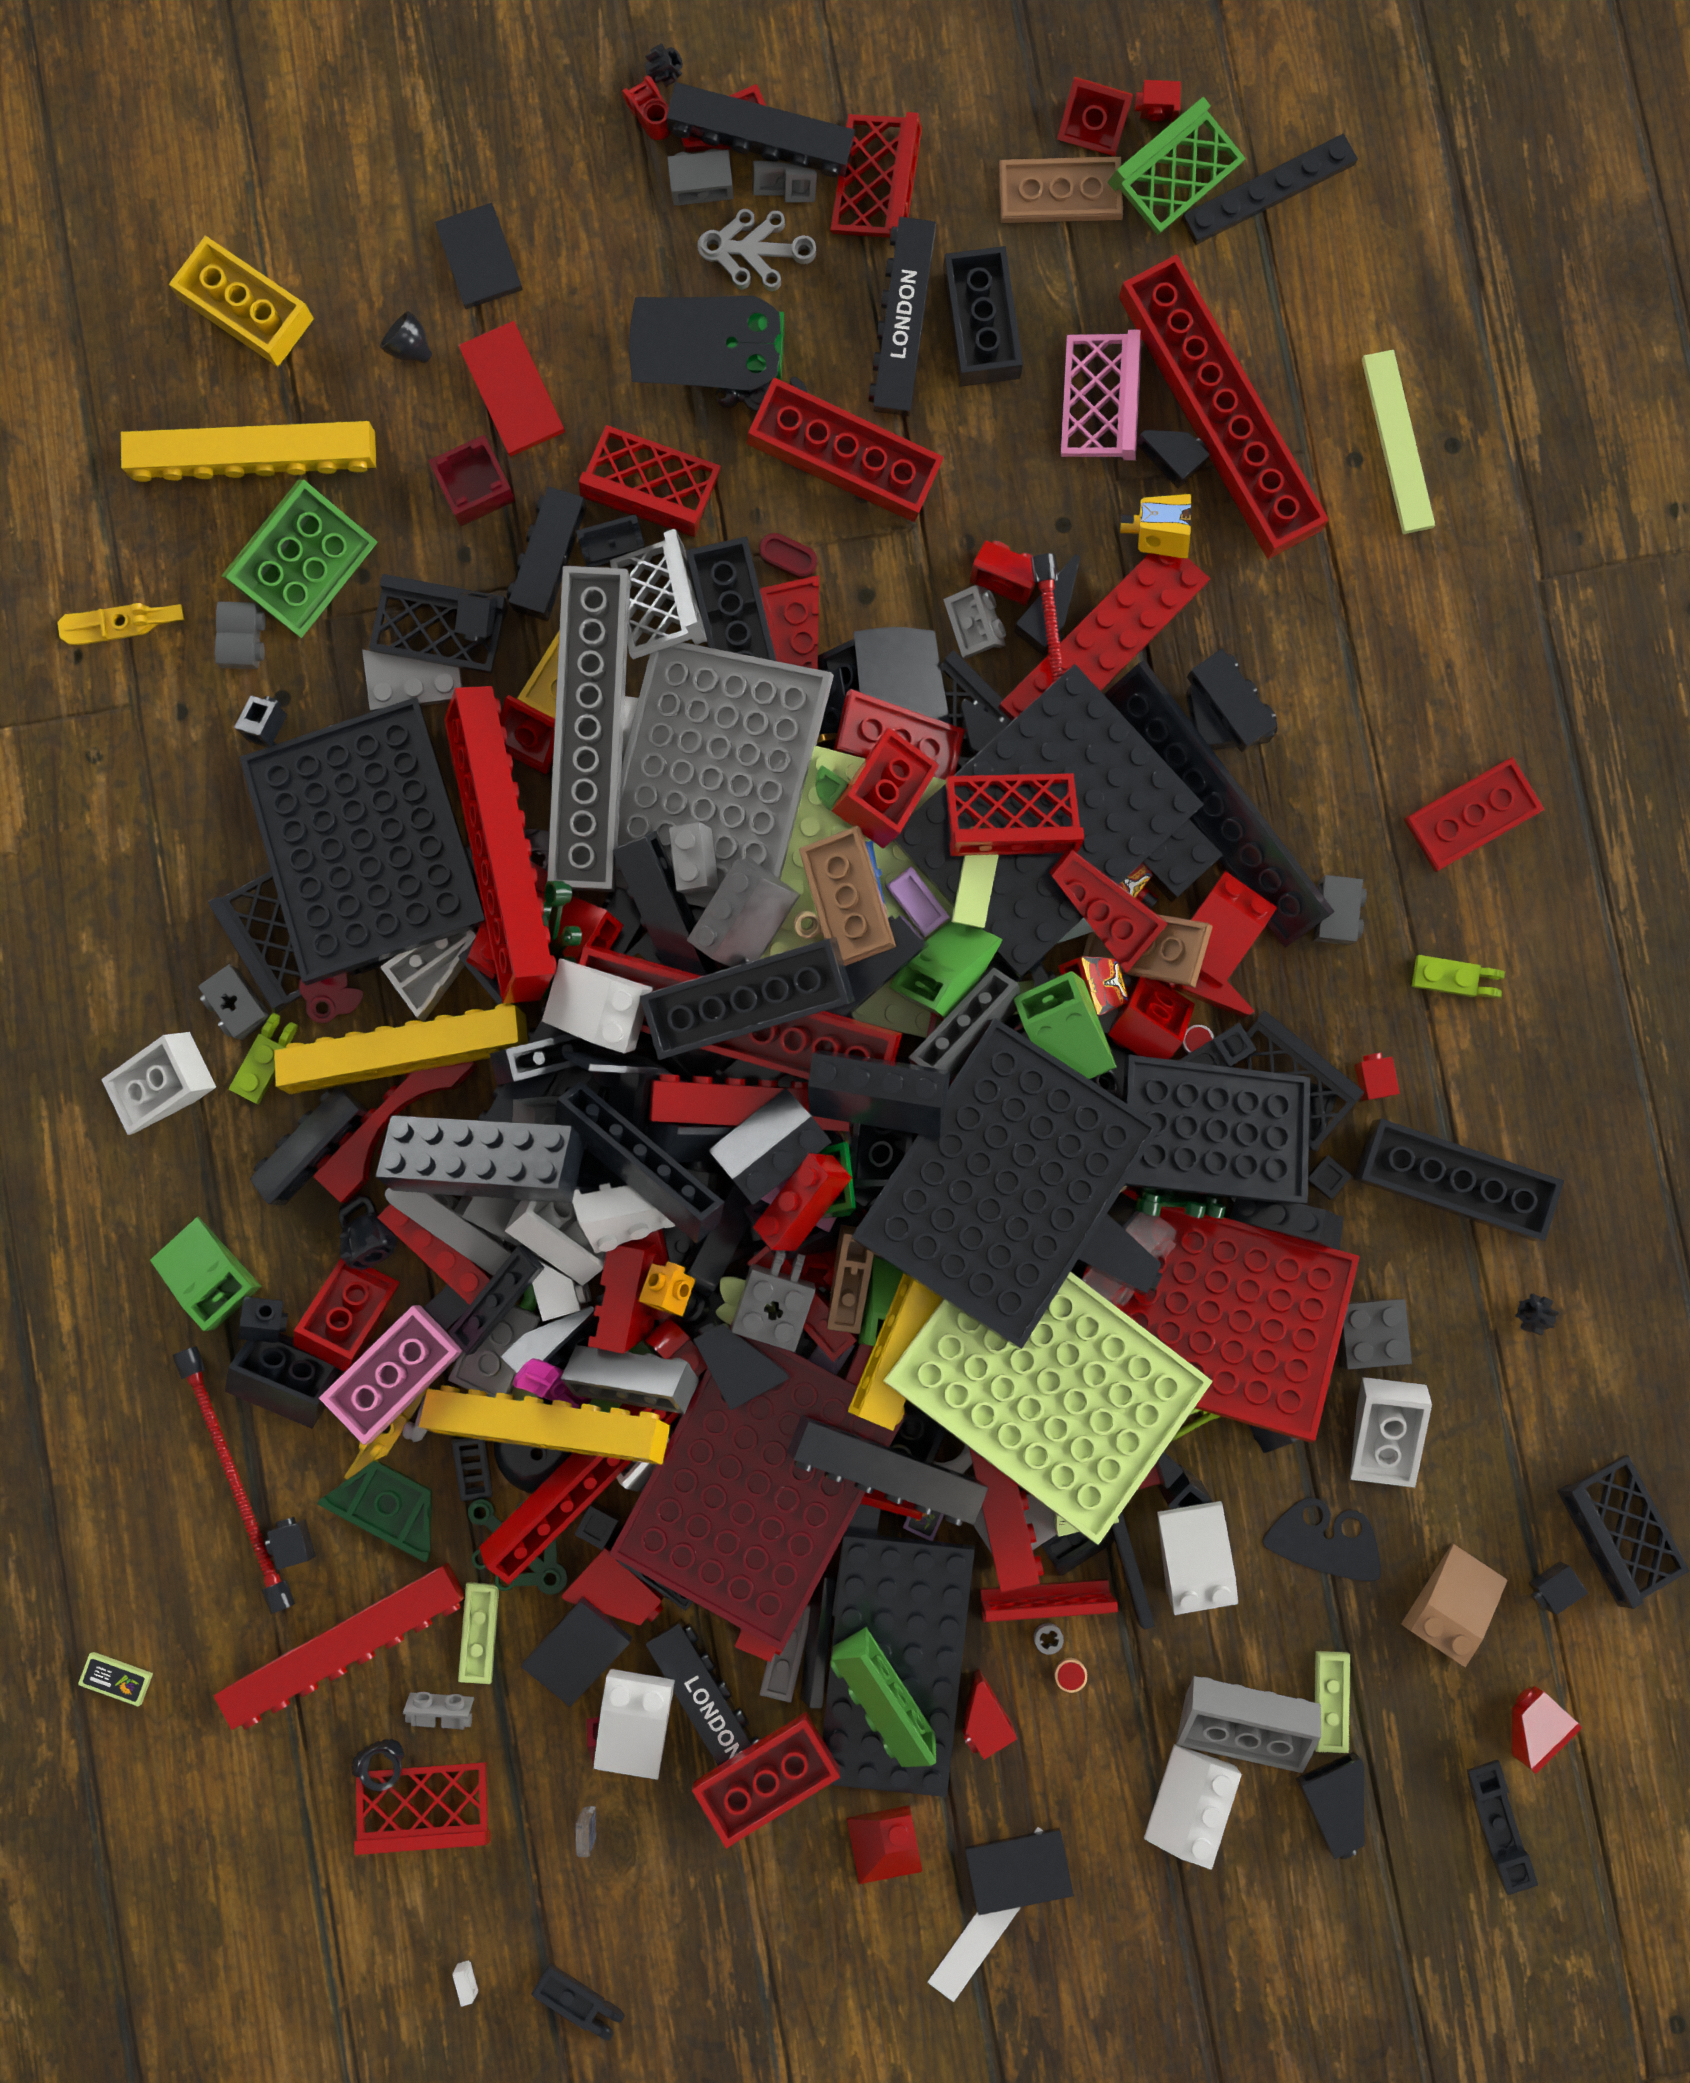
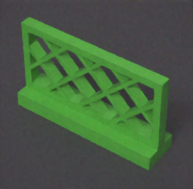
(1156, 152)

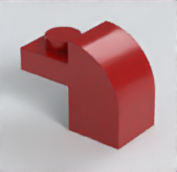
(672, 1342)

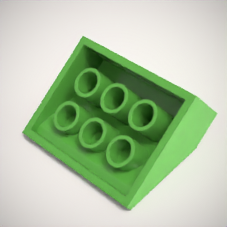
(299, 558)

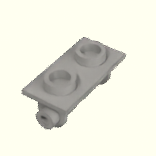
(453, 1709)

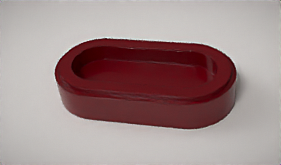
(788, 555)

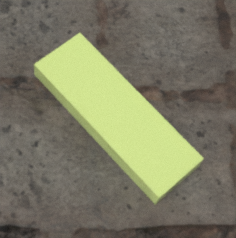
(974, 890)
(478, 1633)
(1333, 1694)

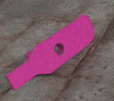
(546, 1382)

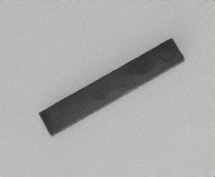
(1269, 189)

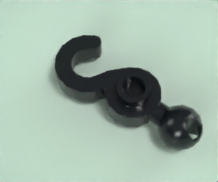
(751, 398)

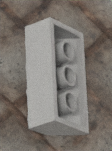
(1249, 1724)

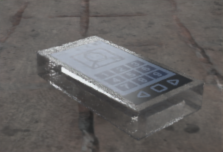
(586, 1831)

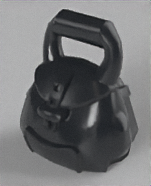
(366, 1238)

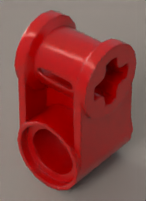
(647, 105)

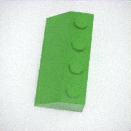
(884, 1699)

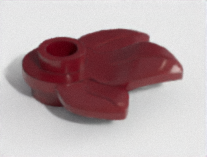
(332, 992)

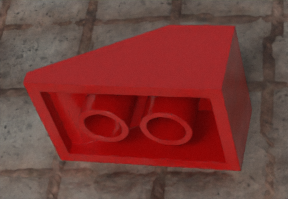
(886, 788)
(1237, 921)
(1152, 1020)
(345, 1315)

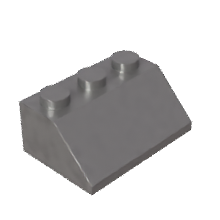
(743, 914)

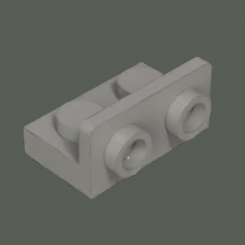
(975, 621)

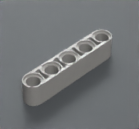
(438, 1216)

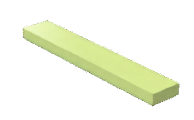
(1398, 442)

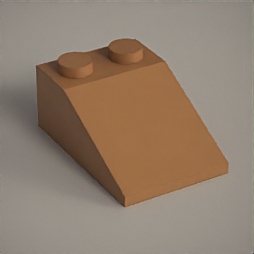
(1456, 1605)

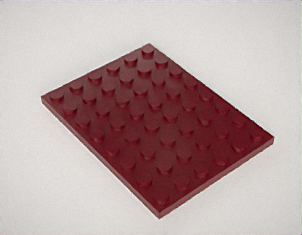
(732, 1511)

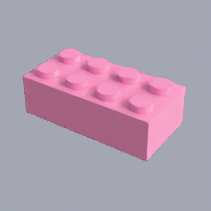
(391, 1374)

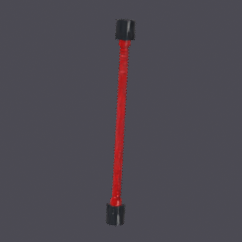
(1045, 574)
(277, 1592)

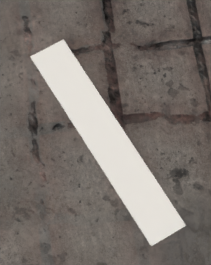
(970, 1951)

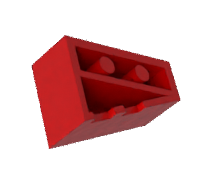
(622, 1316)

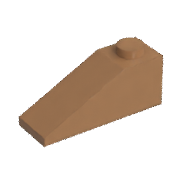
(849, 1283)

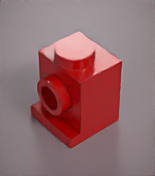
(1159, 100)

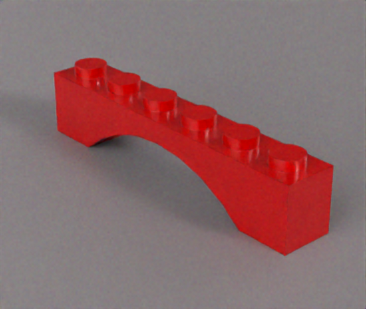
(350, 1166)

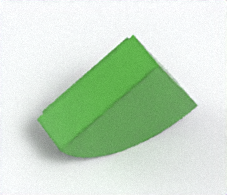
(829, 787)

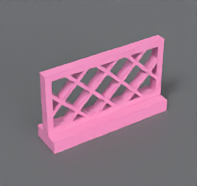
(1128, 395)

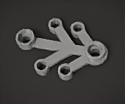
(752, 248)

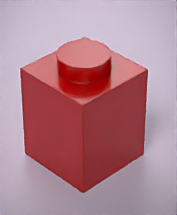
(1377, 1077)

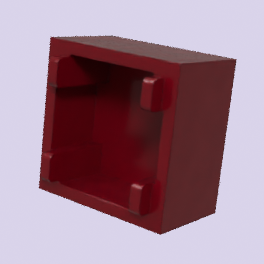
(472, 480)

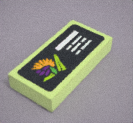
(115, 1679)

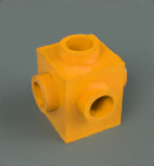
(667, 1288)

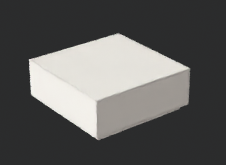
(465, 1983)

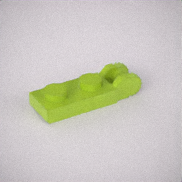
(1454, 977)
(259, 1065)

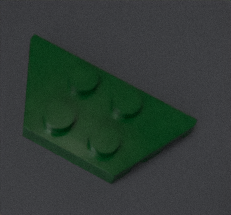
(386, 1506)

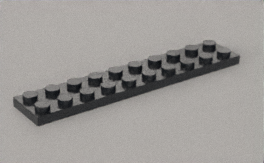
(1228, 816)

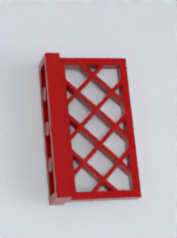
(903, 175)
(635, 500)
(1008, 839)
(830, 1341)
(1048, 1600)
(423, 1838)

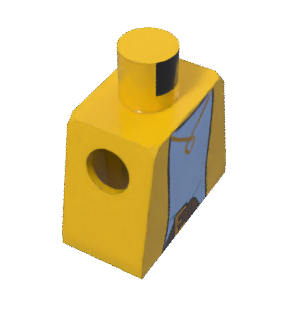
(1161, 525)

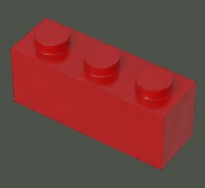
(802, 1202)

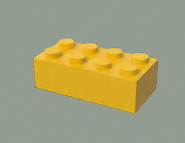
(241, 301)

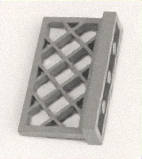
(683, 594)

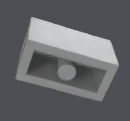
(694, 859)

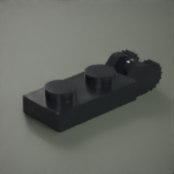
(575, 2001)

